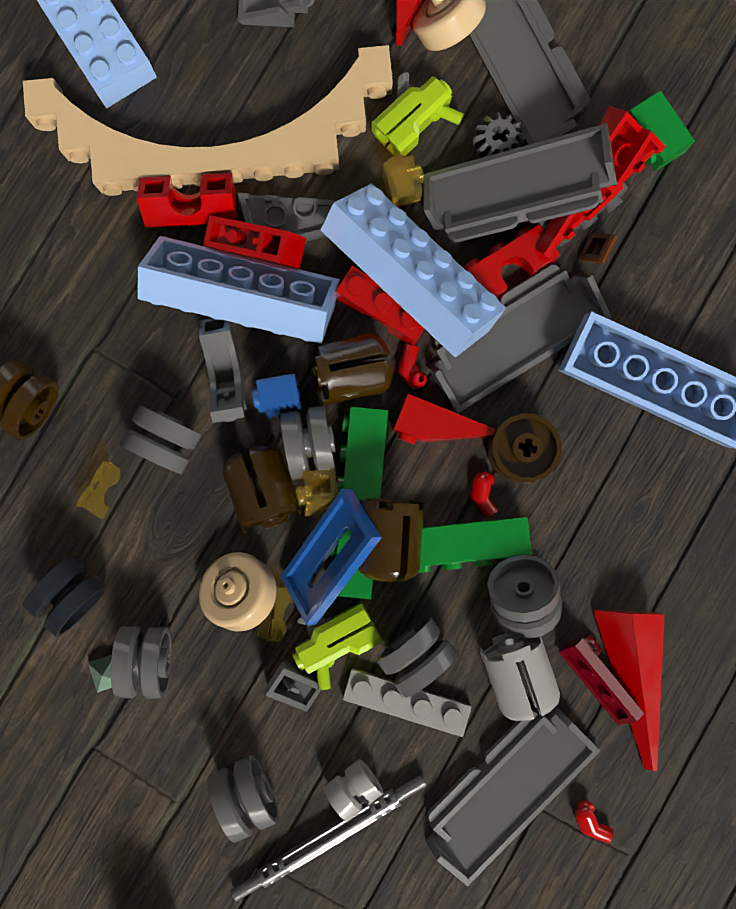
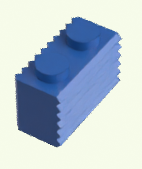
(278, 395)

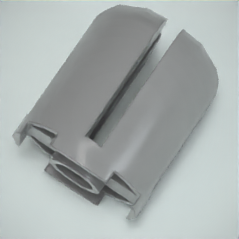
(506, 680)

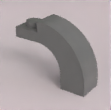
(224, 370)

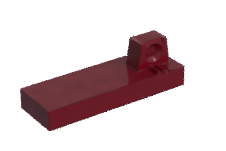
(584, 661)

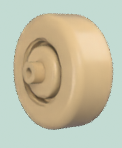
(446, 22)
(237, 591)

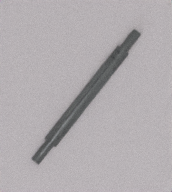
(327, 838)

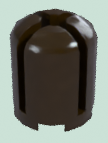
(351, 368)
(246, 492)
(399, 550)

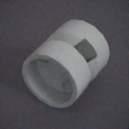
(351, 791)

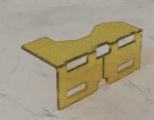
(95, 501)
(278, 626)

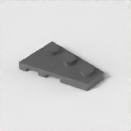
(294, 215)

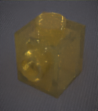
(403, 180)
(317, 491)

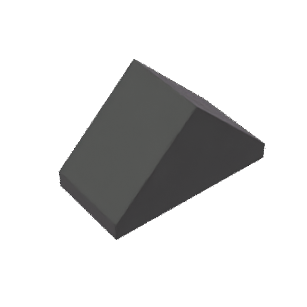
(292, 686)

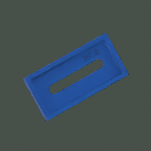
(340, 516)

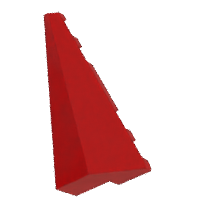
(630, 150)
(635, 656)

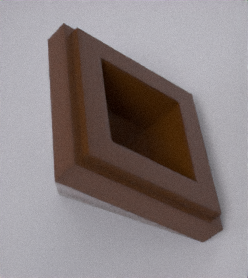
(598, 248)

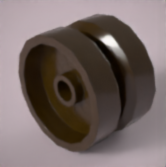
(24, 399)
(542, 445)

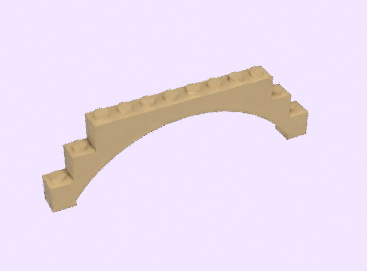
(291, 150)

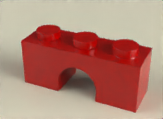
(165, 206)
(518, 252)
(368, 298)

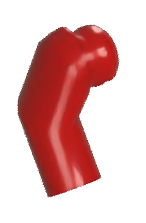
(408, 369)
(480, 493)
(588, 823)

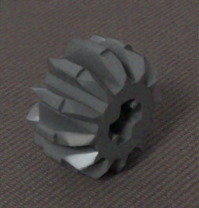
(499, 130)

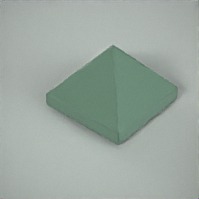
(101, 672)

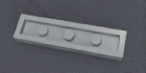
(422, 707)

